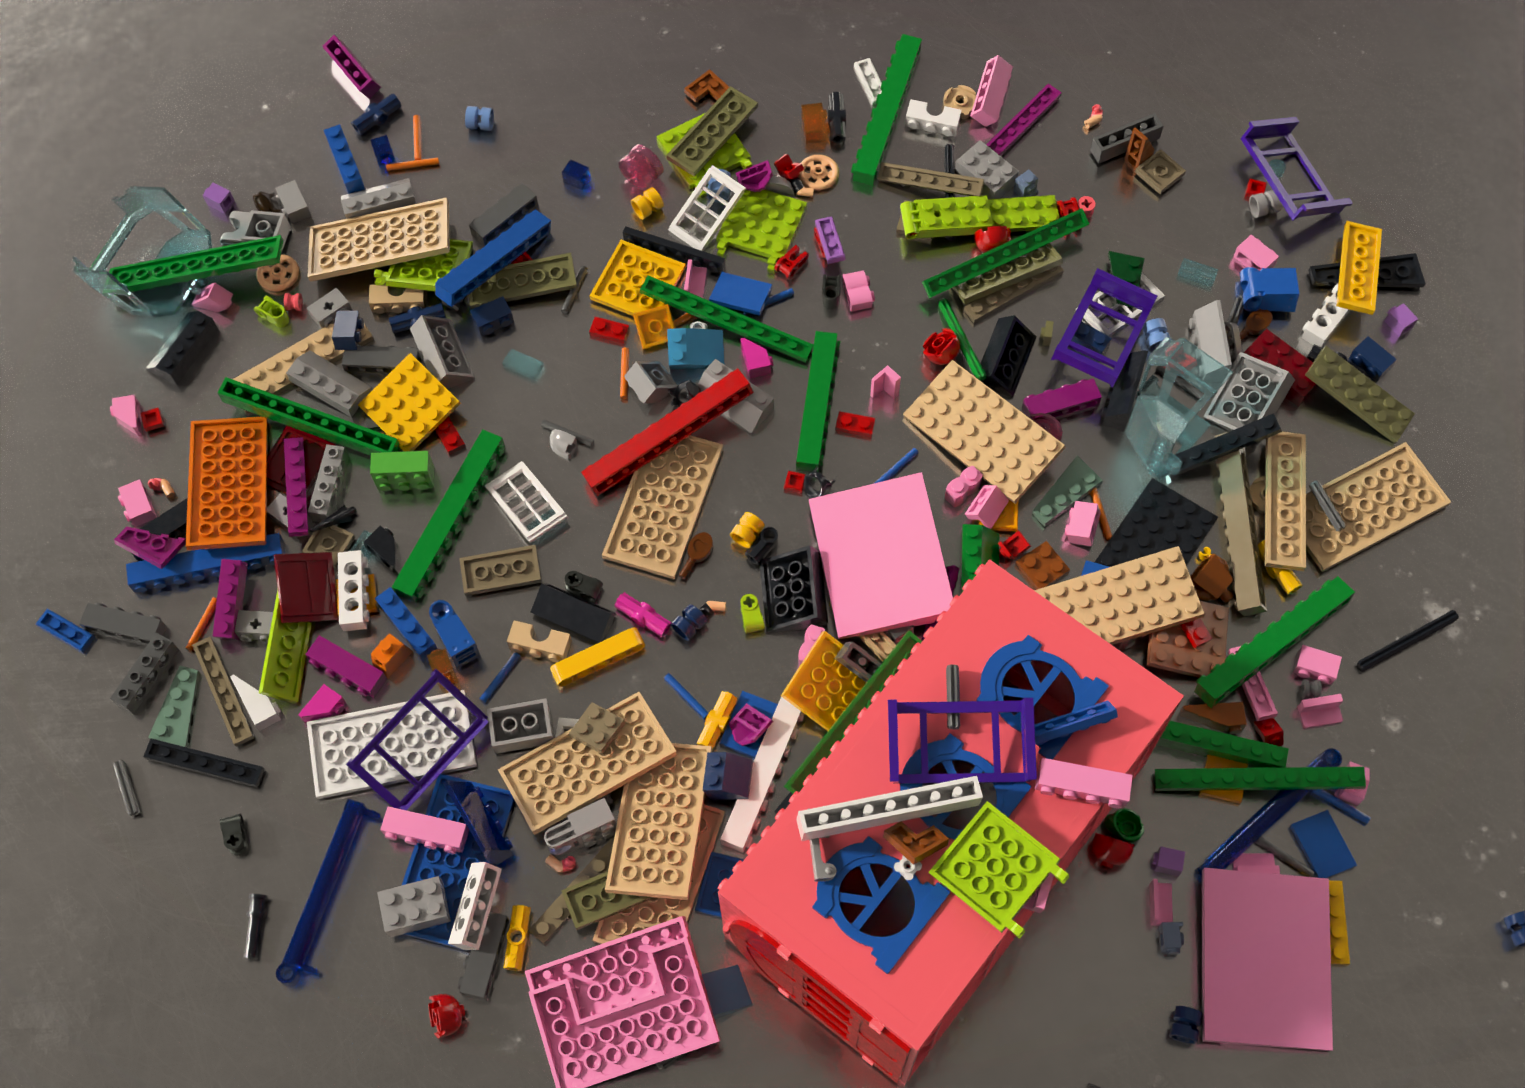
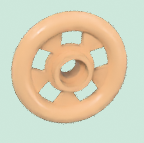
(825, 161)
(285, 283)

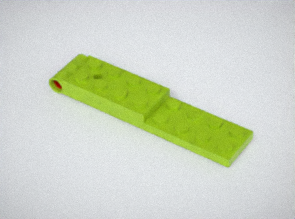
(968, 214)

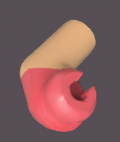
(1097, 115)
(161, 485)
(561, 865)

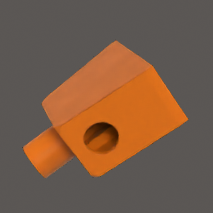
(389, 655)

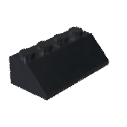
(183, 347)
(1007, 355)
(1124, 392)

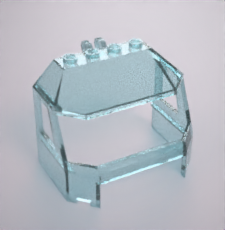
(160, 300)
(1161, 419)

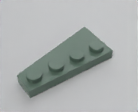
(1071, 486)
(177, 709)

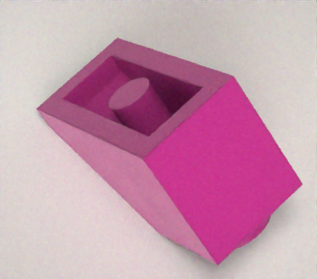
(756, 359)
(323, 705)

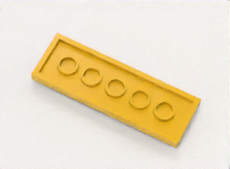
(1359, 268)

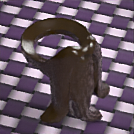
(263, 202)

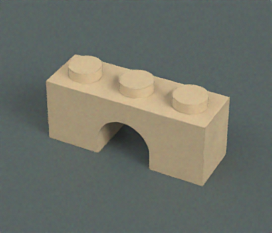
(382, 301)
(554, 647)

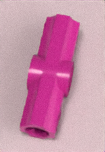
(643, 614)

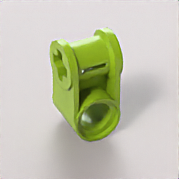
(272, 312)
(752, 616)

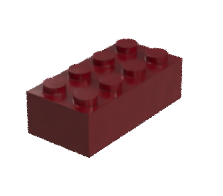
(1278, 353)

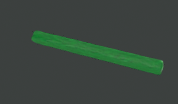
(965, 345)

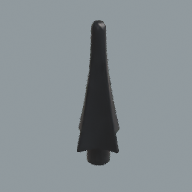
(340, 516)

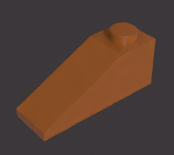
(1138, 149)
(1223, 717)

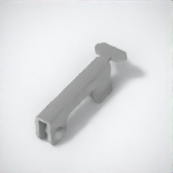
(821, 870)

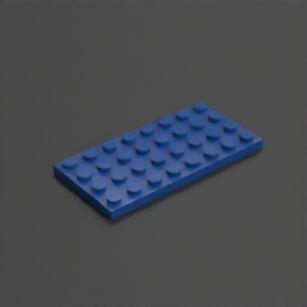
(452, 868)

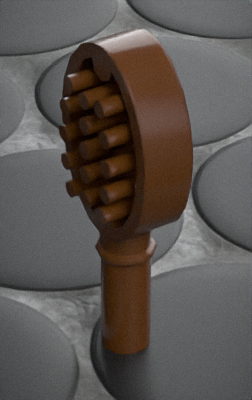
(1256, 323)
(698, 550)

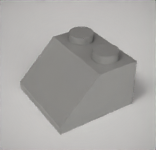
(650, 381)

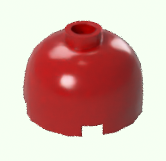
(992, 237)
(942, 347)
(1111, 850)
(445, 1014)

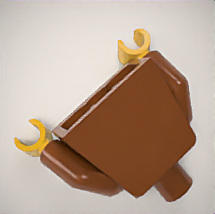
(1212, 577)

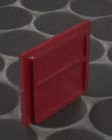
(313, 452)
(306, 587)

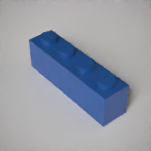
(344, 159)
(406, 624)

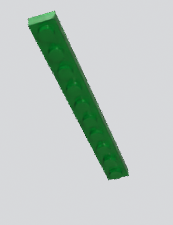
(1005, 253)
(726, 318)
(1260, 778)

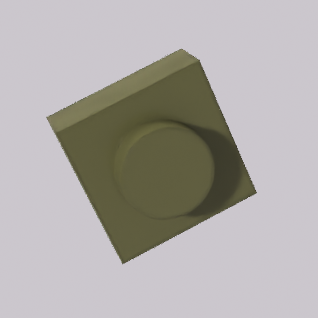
(1046, 333)

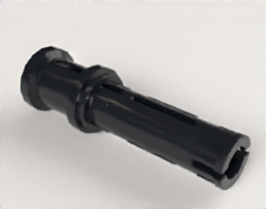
(255, 916)

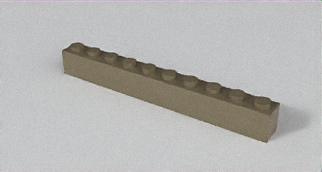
(1241, 533)

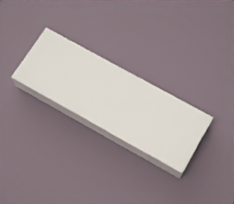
(869, 78)

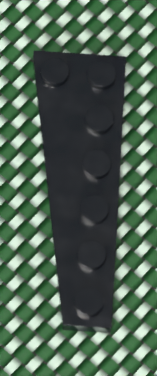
(1393, 272)

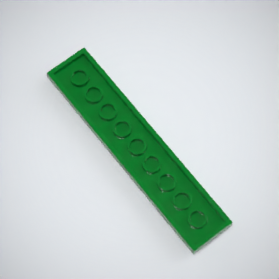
(200, 264)
(850, 714)

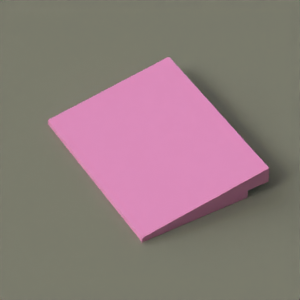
(881, 556)
(1266, 960)
(622, 1005)

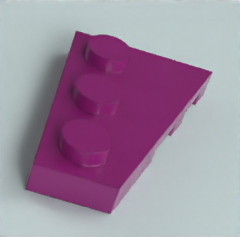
(150, 547)

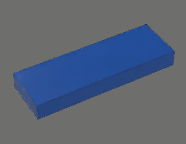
(65, 630)

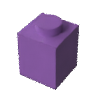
(218, 198)
(1400, 319)
(1168, 861)

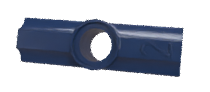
(376, 114)
(406, 320)

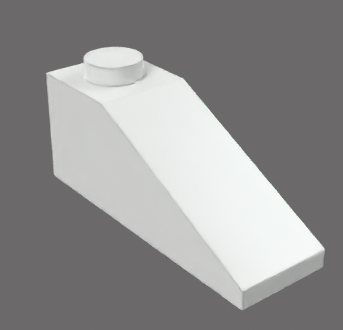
(259, 706)

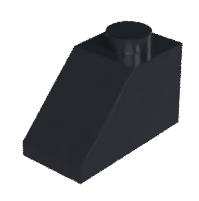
(382, 546)

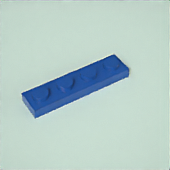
(1074, 721)

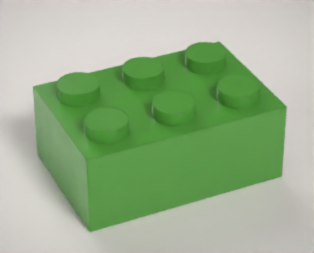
(402, 470)

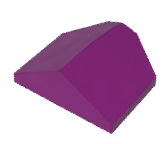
(755, 177)
(749, 725)

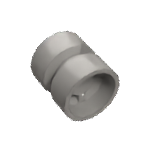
(1265, 203)

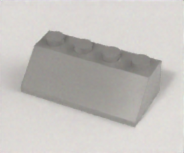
(378, 199)
(1210, 332)
(441, 350)
(328, 382)
(747, 413)

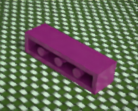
(351, 66)
(1064, 400)
(229, 598)
(346, 667)

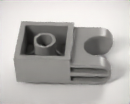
(256, 226)
(581, 829)

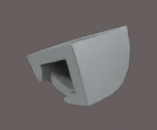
(779, 185)
(563, 443)

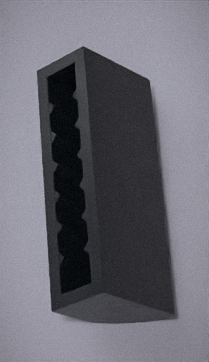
(572, 612)

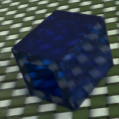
(382, 150)
(576, 174)

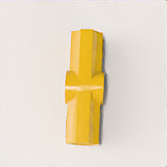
(1285, 577)
(717, 720)
(515, 950)

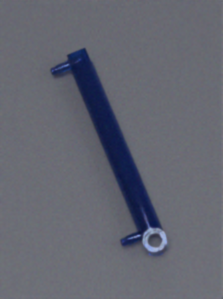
(1263, 819)
(321, 892)

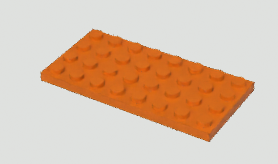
(227, 483)

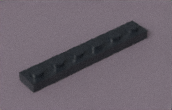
(675, 250)
(1228, 443)
(204, 762)

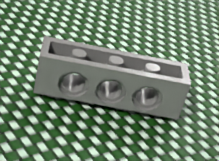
(328, 483)

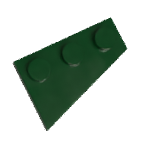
(1126, 268)

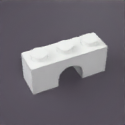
(945, 123)

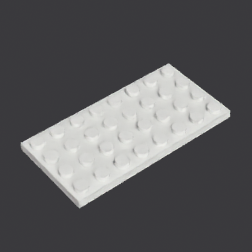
(413, 743)

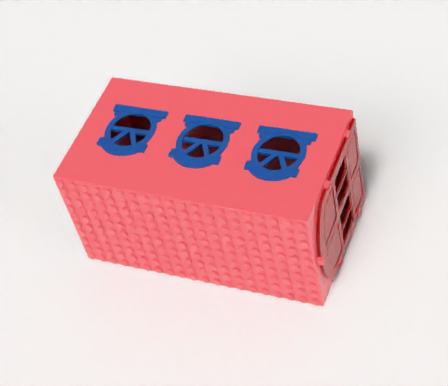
(905, 989)

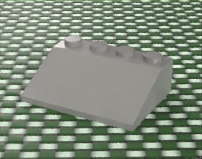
(1249, 393)

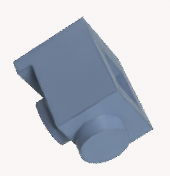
(1026, 184)
(1170, 937)

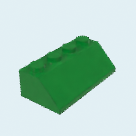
(977, 547)

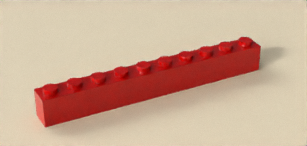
(667, 432)

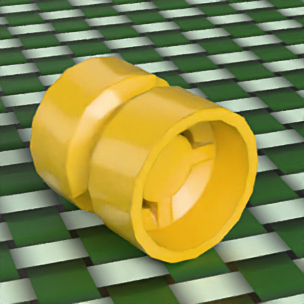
(647, 203)
(746, 532)

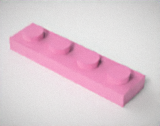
(1258, 695)

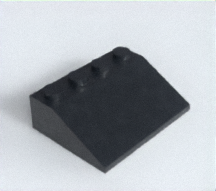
(793, 590)

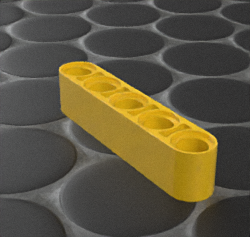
(597, 657)

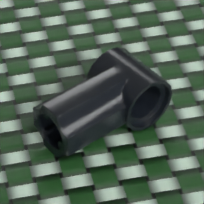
(761, 546)

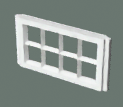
(726, 181)
(1098, 325)
(545, 525)

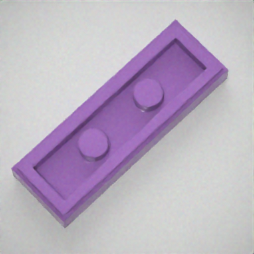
(830, 240)

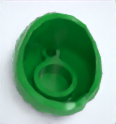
(1129, 825)

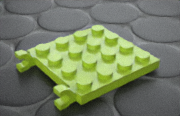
(727, 157)
(762, 225)
(425, 272)
(996, 868)

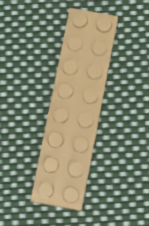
(272, 375)
(1285, 501)

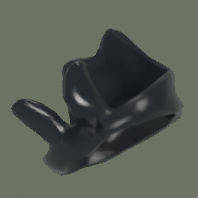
(691, 388)
(825, 484)

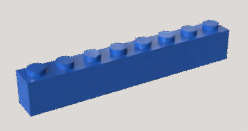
(492, 258)
(200, 564)

